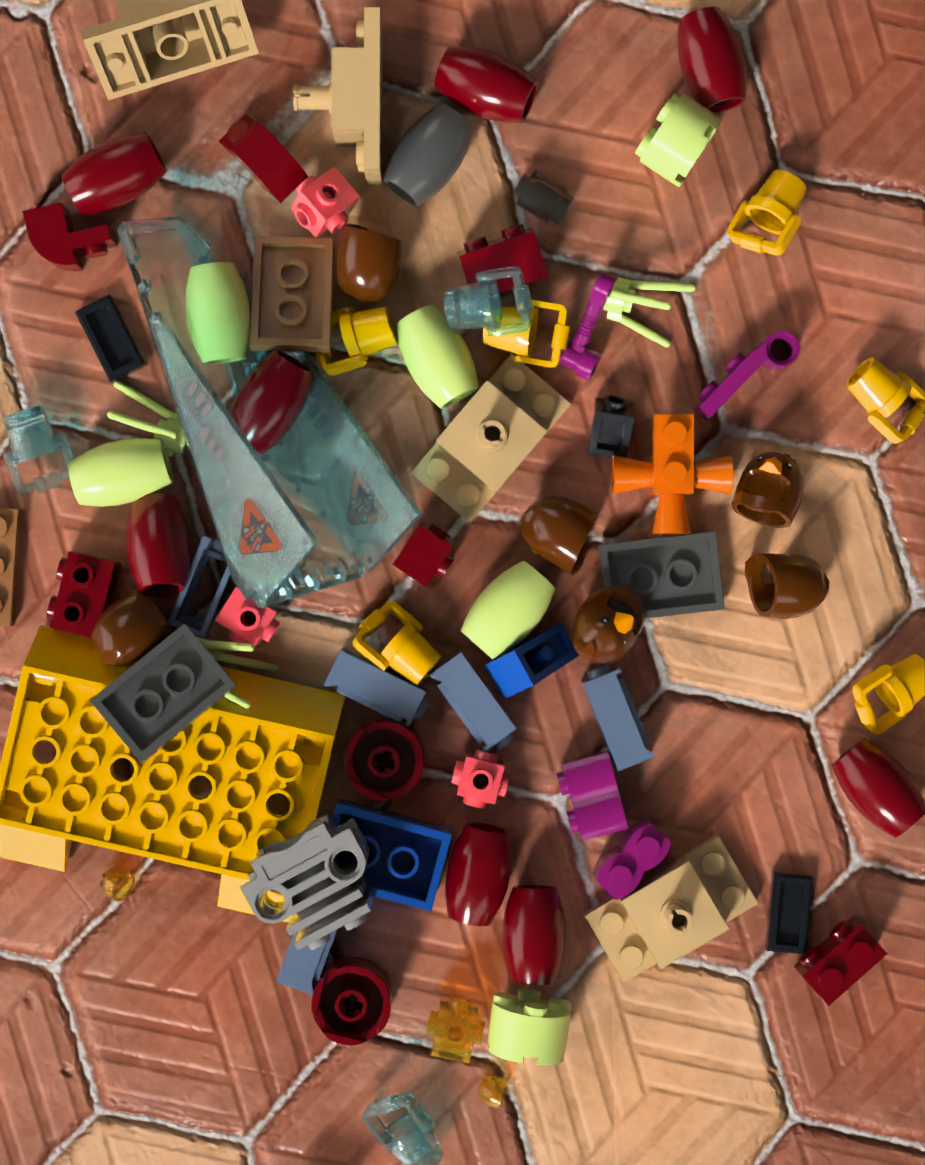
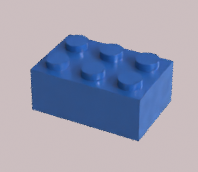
(403, 853)

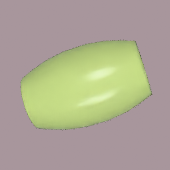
(218, 313)
(436, 357)
(120, 472)
(508, 609)

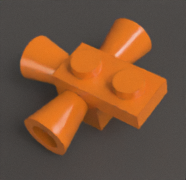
(672, 472)

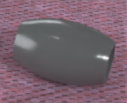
(429, 154)

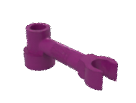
(578, 353)

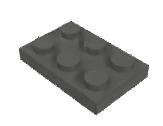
(668, 572)
(163, 693)

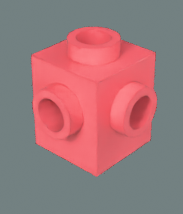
(324, 202)
(234, 618)
(480, 763)

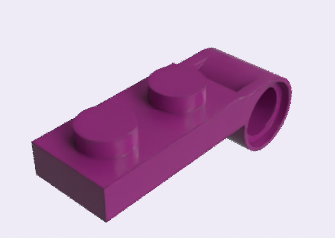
(742, 367)

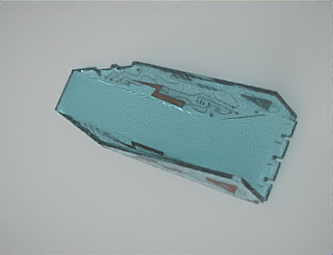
(308, 506)

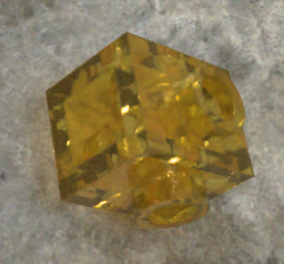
(455, 1043)

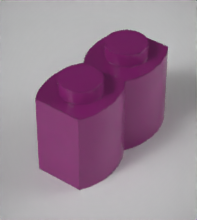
(593, 796)
(623, 866)

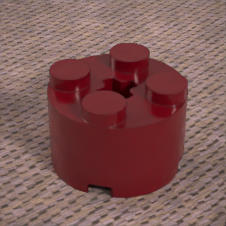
(363, 767)
(372, 1010)

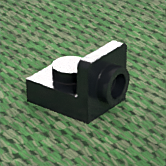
(611, 427)

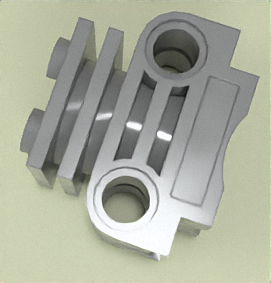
(314, 882)

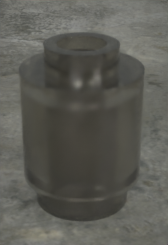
(542, 197)

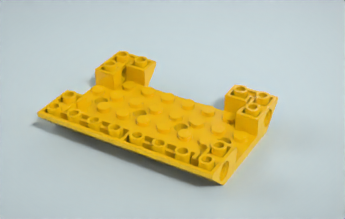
(246, 754)

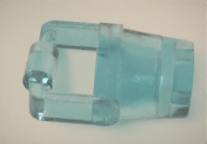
(480, 307)
(30, 438)
(408, 1136)

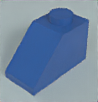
(531, 661)

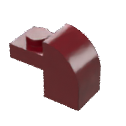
(264, 157)
(55, 240)

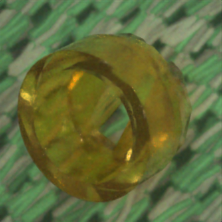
(117, 883)
(493, 1091)

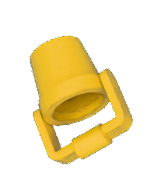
(773, 210)
(363, 336)
(524, 342)
(882, 393)
(406, 653)
(897, 687)

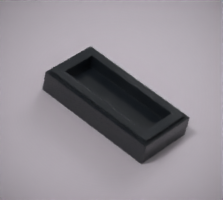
(110, 338)
(788, 912)

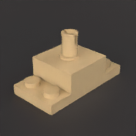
(166, 42)
(355, 96)
(490, 438)
(672, 910)

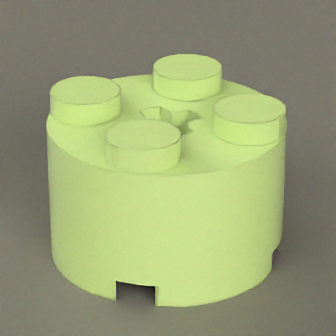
(679, 140)
(529, 1027)

